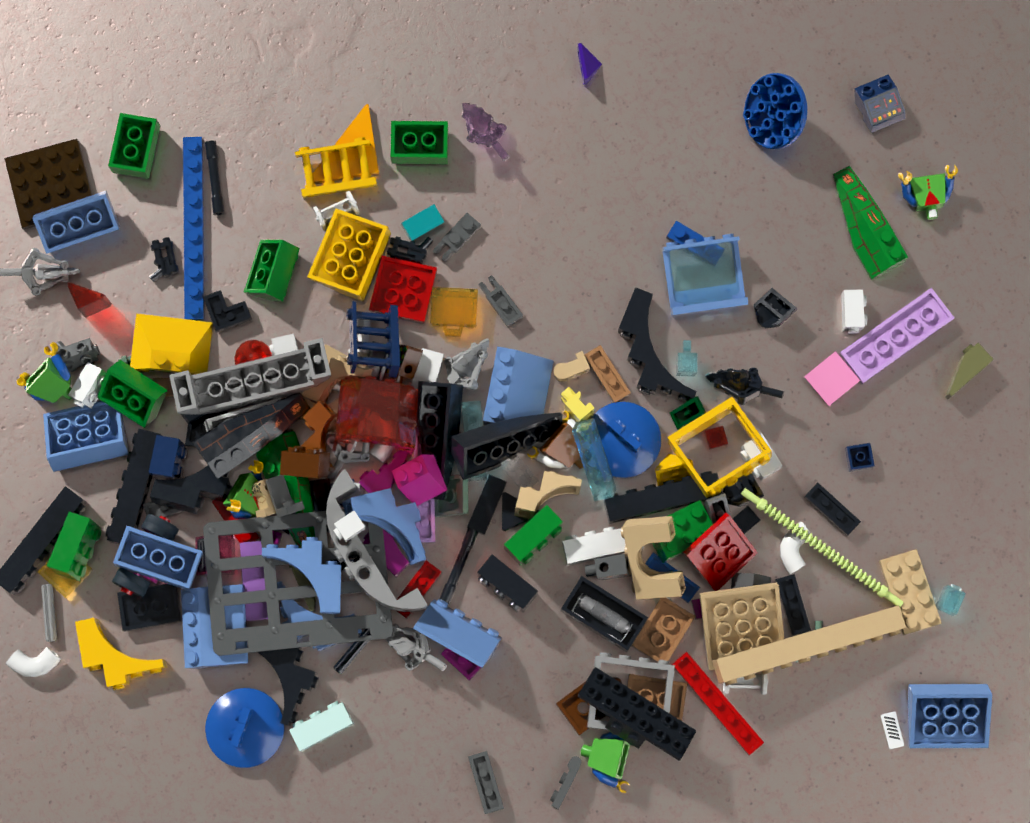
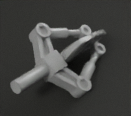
(41, 271)
(467, 365)
(347, 454)
(409, 641)

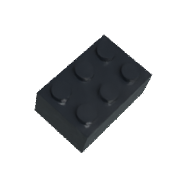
(506, 584)

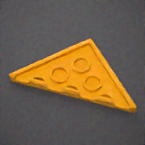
(360, 127)

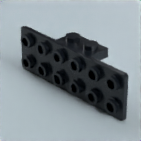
(635, 716)

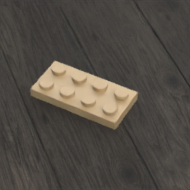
(908, 582)

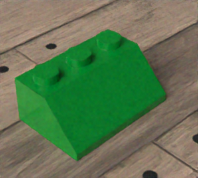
(271, 270)

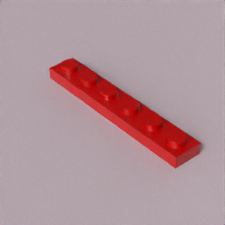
(718, 703)

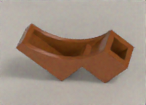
(319, 419)

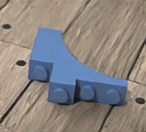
(398, 521)
(308, 560)
(297, 613)

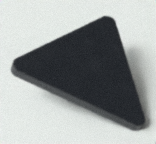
(508, 511)

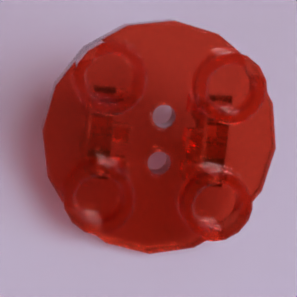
(256, 348)

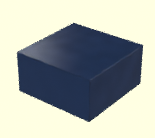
(859, 457)

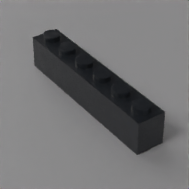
(134, 487)
(657, 499)
(39, 541)

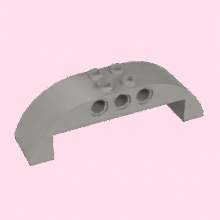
(251, 381)
(375, 585)

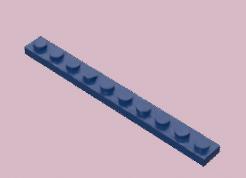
(193, 228)

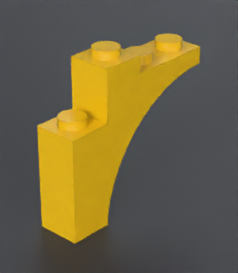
(117, 666)

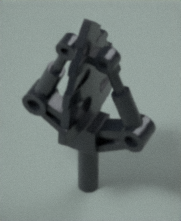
(738, 385)

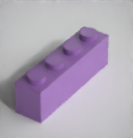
(253, 580)

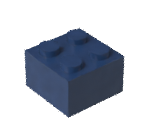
(167, 458)

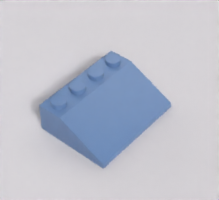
(517, 385)
(84, 436)
(458, 632)
(198, 633)
(949, 715)

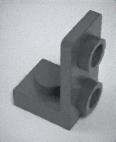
(281, 497)

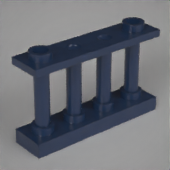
(390, 333)

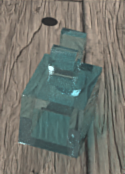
(686, 362)
(950, 599)

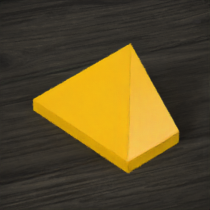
(670, 469)

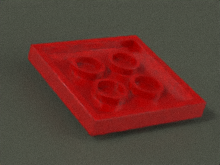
(405, 286)
(720, 552)

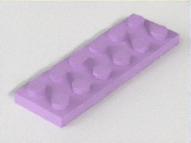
(896, 335)

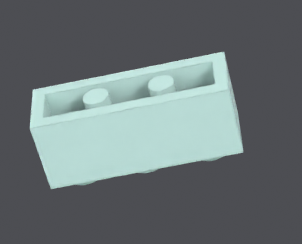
(321, 726)

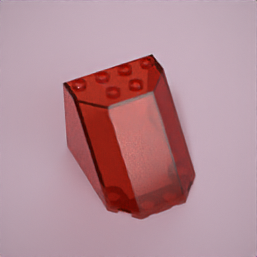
(376, 413)

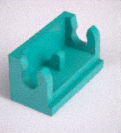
(422, 222)

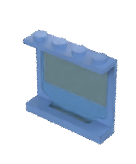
(704, 274)

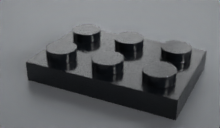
(156, 608)

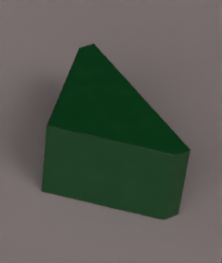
(687, 412)

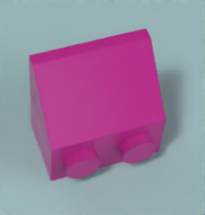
(420, 479)

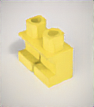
(575, 407)

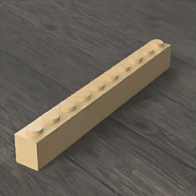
(808, 644)

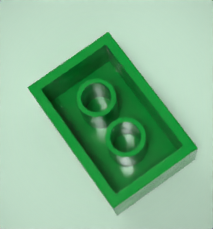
(419, 142)
(134, 145)
(132, 393)
(689, 526)
(534, 535)
(74, 546)

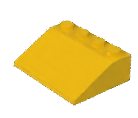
(349, 254)

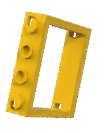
(703, 422)

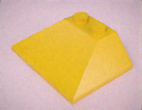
(170, 344)

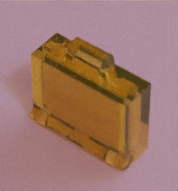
(454, 308)

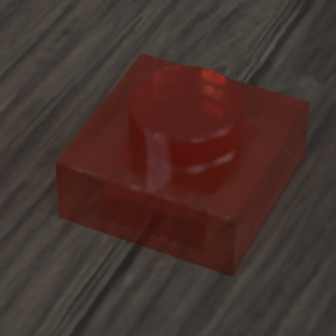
(716, 437)

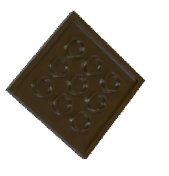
(47, 179)

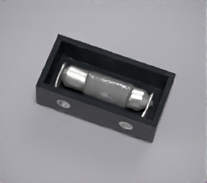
(604, 614)

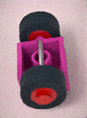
(133, 582)

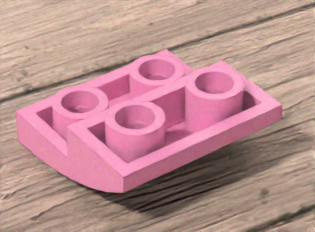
(832, 378)

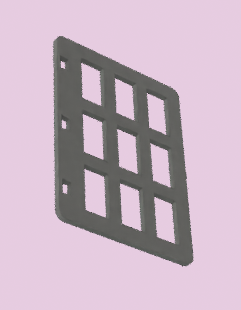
(277, 635)

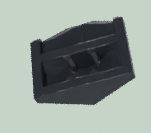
(773, 309)
(733, 492)

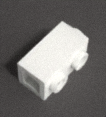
(853, 311)
(87, 386)

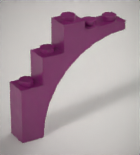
(373, 482)

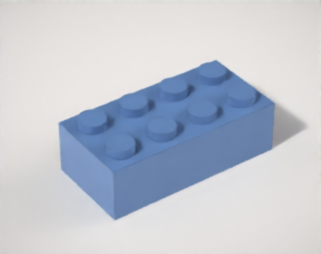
(76, 222)
(158, 558)

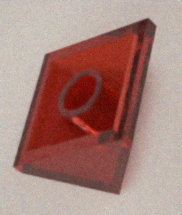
(87, 300)

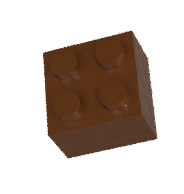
(305, 463)

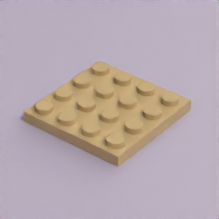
(740, 619)

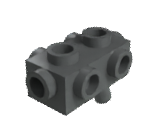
(78, 353)

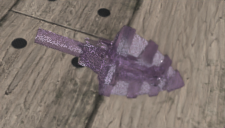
(478, 127)

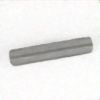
(49, 613)

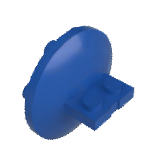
(775, 111)
(628, 438)
(244, 727)

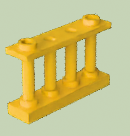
(330, 186)

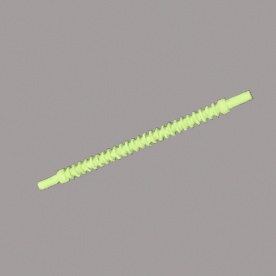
(881, 590)

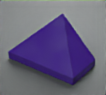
(588, 63)

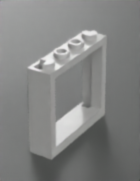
(642, 663)

